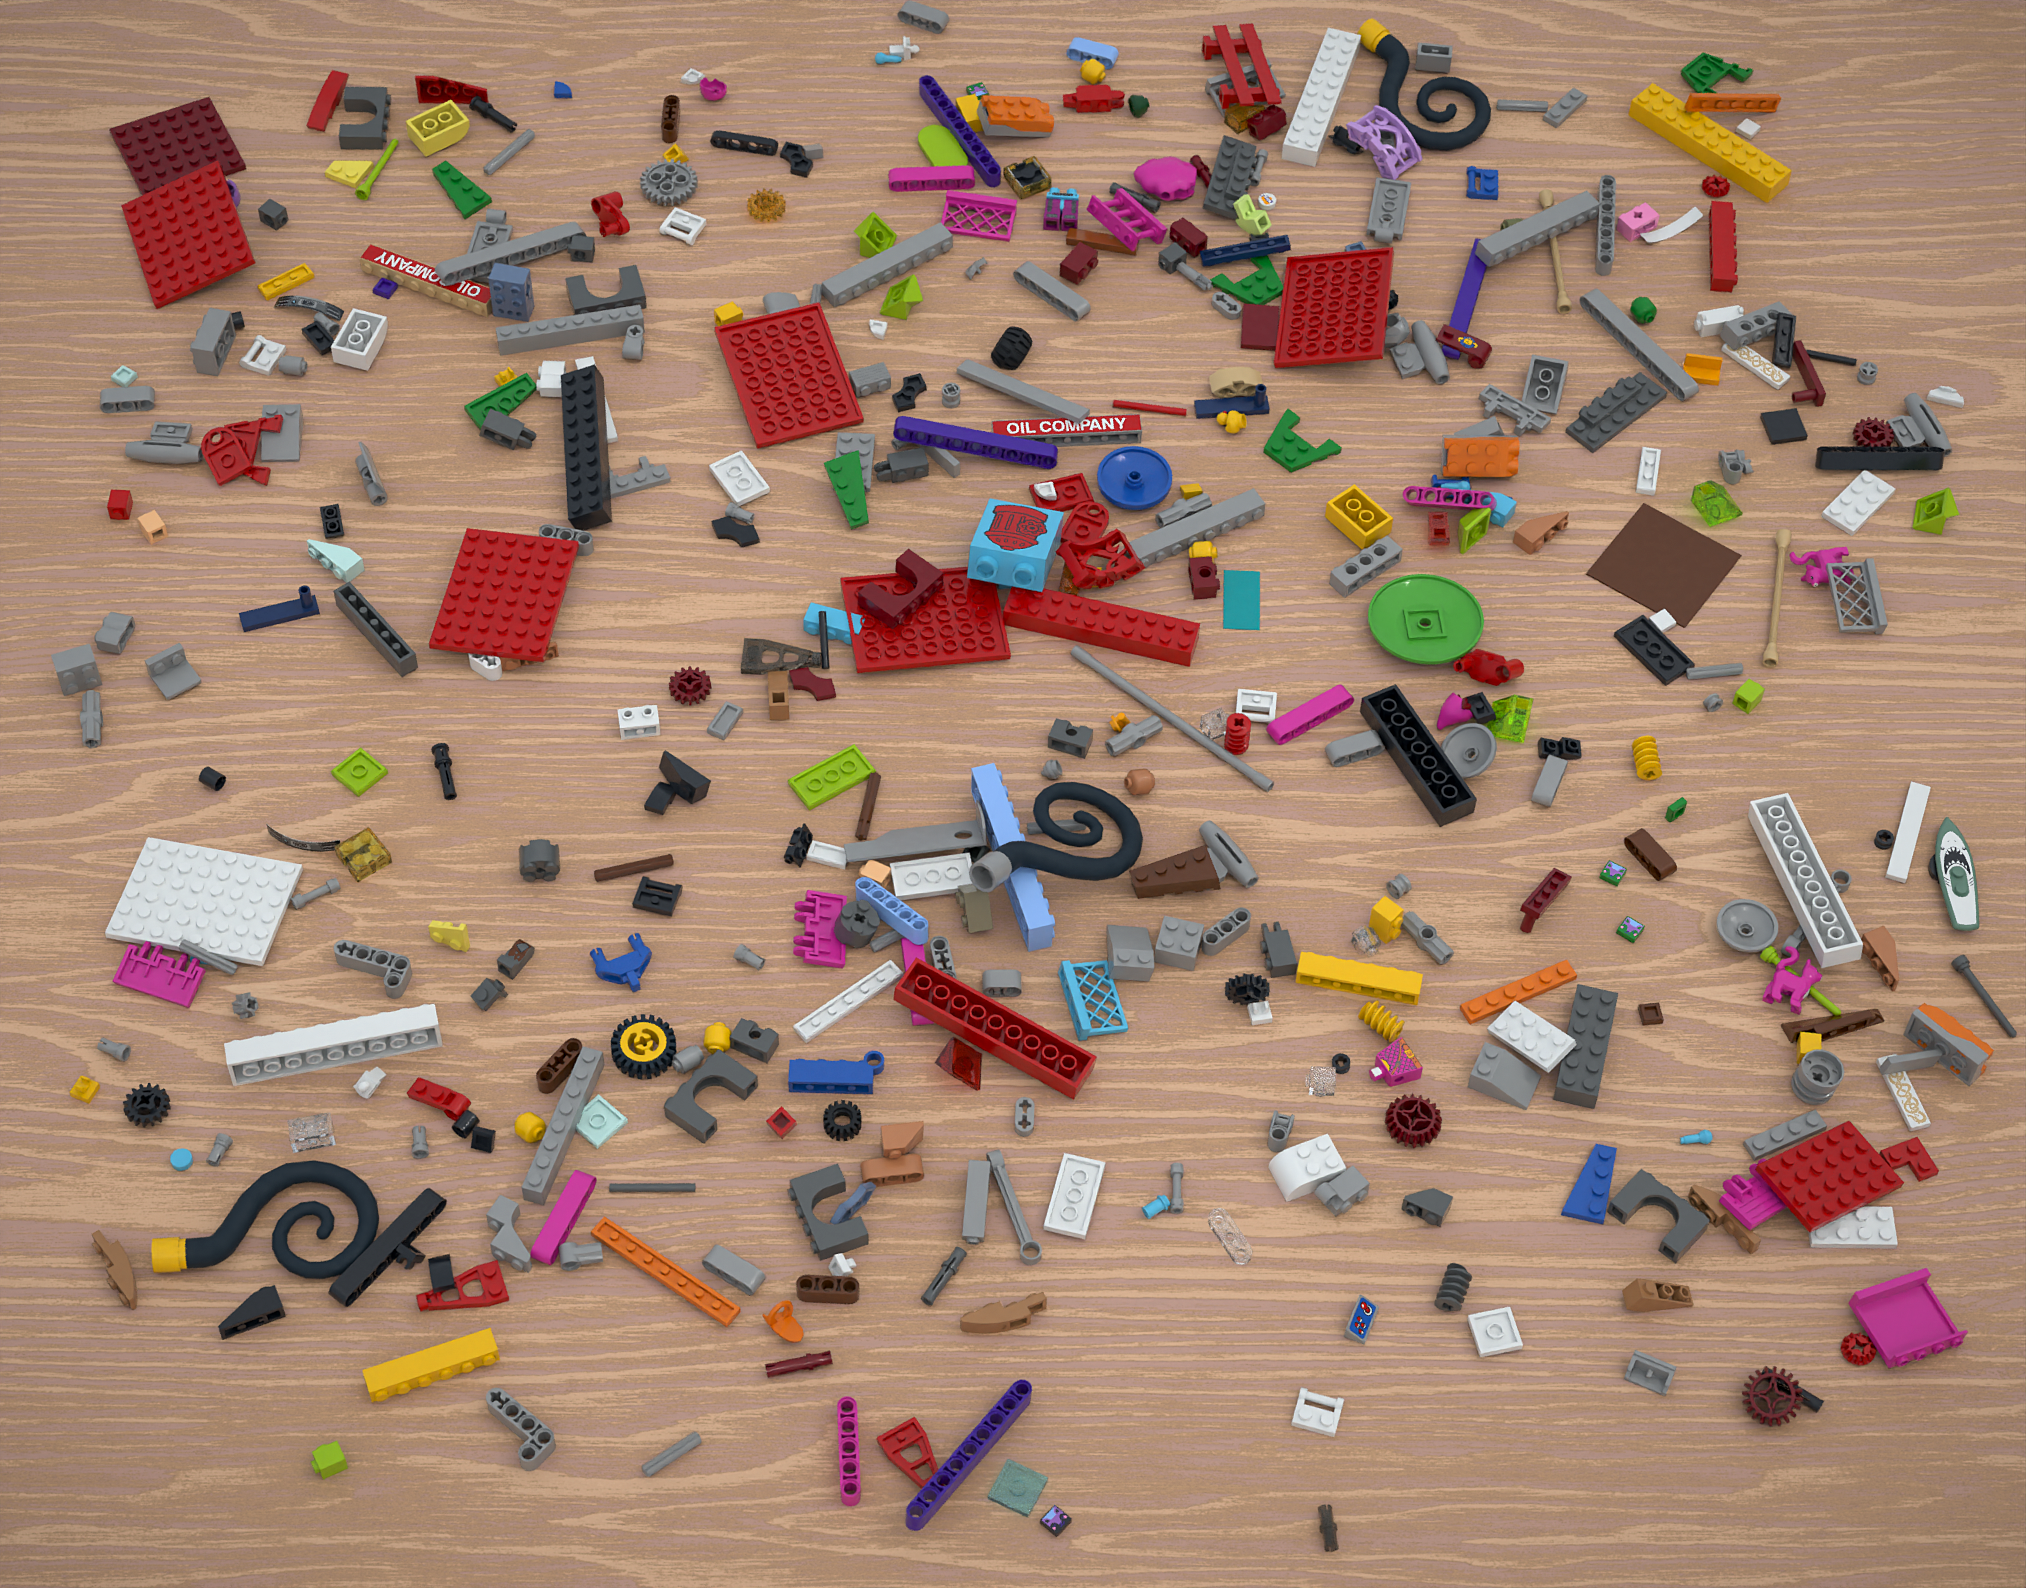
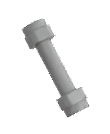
(1261, 159)
(331, 886)
(1176, 1202)

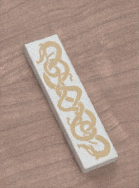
(1757, 365)
(1905, 1098)

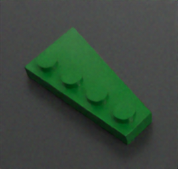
(464, 193)
(503, 399)
(848, 485)

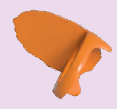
(783, 1323)

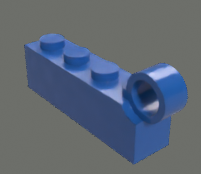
(834, 1076)

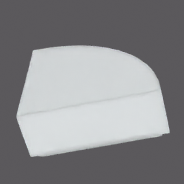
(692, 77)
(878, 328)
(1045, 490)

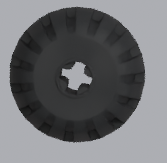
(1011, 348)

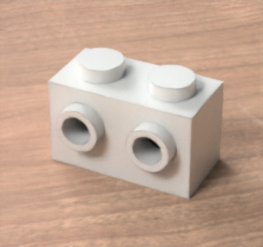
(638, 722)

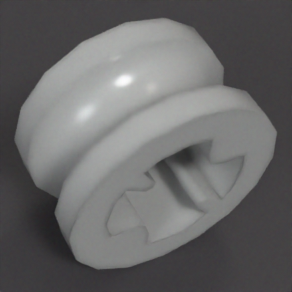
(1713, 702)

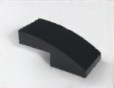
(660, 798)
(441, 1273)

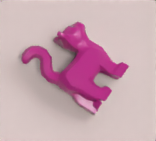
(1818, 574)
(1791, 984)

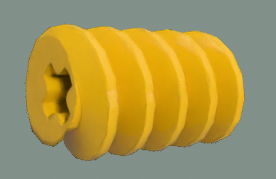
(1646, 758)
(1381, 1021)

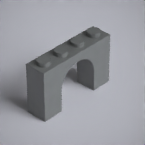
(370, 134)
(630, 295)
(717, 1071)
(1646, 1190)
(826, 1238)

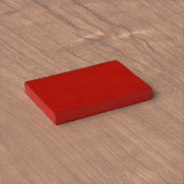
(1069, 491)

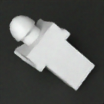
(905, 50)
(369, 1082)

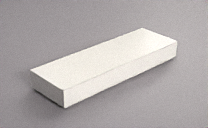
(1648, 471)

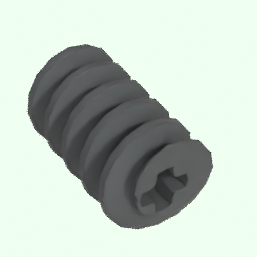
(1453, 1288)

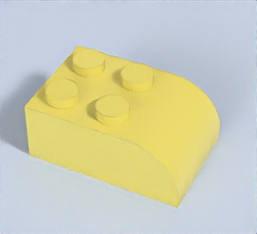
(437, 128)

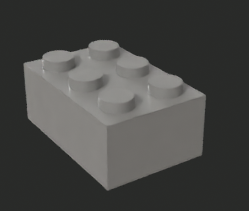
(213, 341)

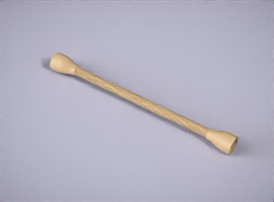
(1563, 302)
(1771, 656)

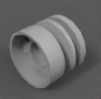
(1817, 1077)

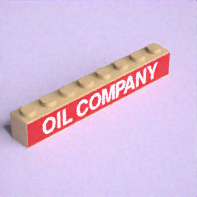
(423, 279)

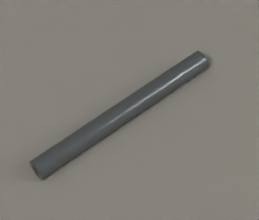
(652, 1187)

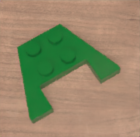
(1708, 70)
(1256, 288)
(1293, 451)

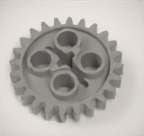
(668, 182)

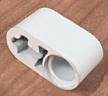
(486, 666)

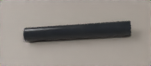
(1831, 357)
(823, 640)

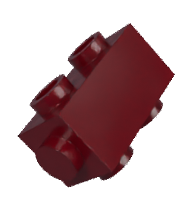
(1266, 122)
(1188, 237)

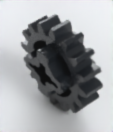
(1247, 989)
(146, 1105)

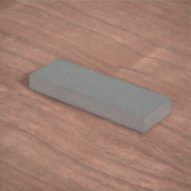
(1910, 1061)

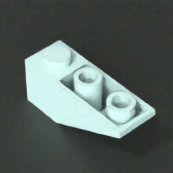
(339, 559)

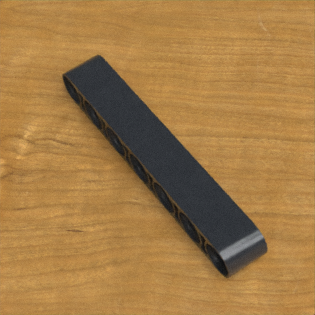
(1879, 458)
(383, 1249)

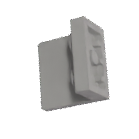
(172, 671)

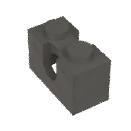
(1069, 738)
(760, 1048)

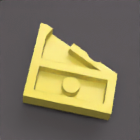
(349, 172)
(453, 936)

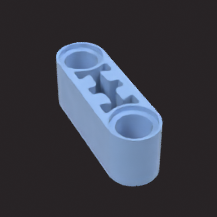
(1084, 49)

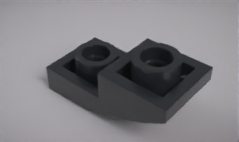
(332, 521)
(1564, 748)

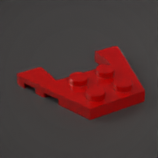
(249, 436)

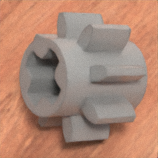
(245, 1005)

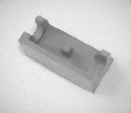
(1650, 1373)

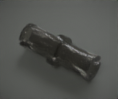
(1328, 1528)

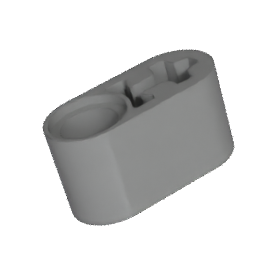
(1001, 983)

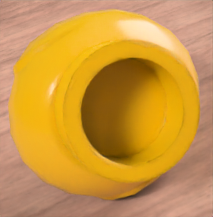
(1233, 420)

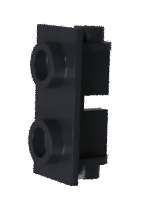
(1341, 139)
(801, 839)

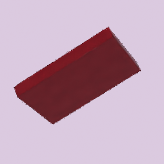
(1259, 327)

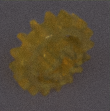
(766, 205)

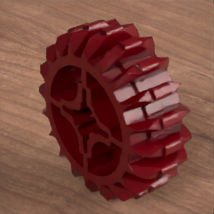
(1424, 1128)
(1761, 1395)

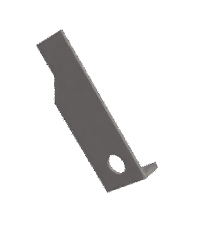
(920, 840)

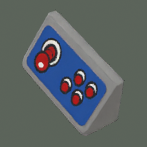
(1361, 1320)

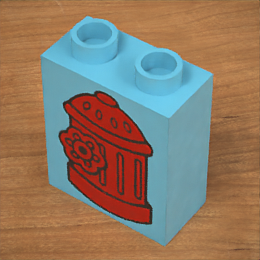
(1015, 545)

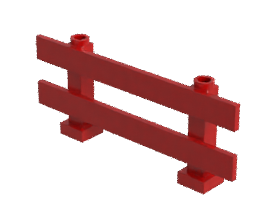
(1229, 48)

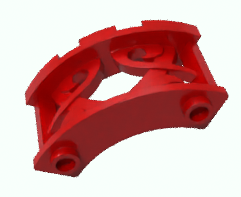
(1086, 575)

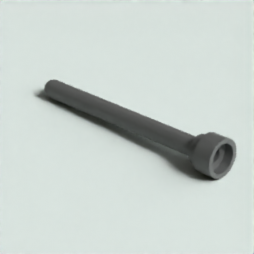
(1962, 965)

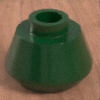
(1138, 105)

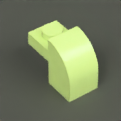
(1249, 219)

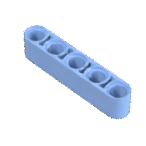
(893, 911)

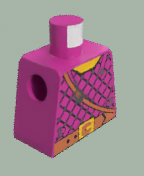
(1396, 1064)

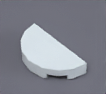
(1947, 396)

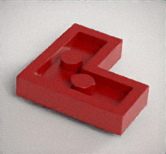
(1912, 1154)

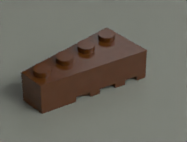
(1176, 874)

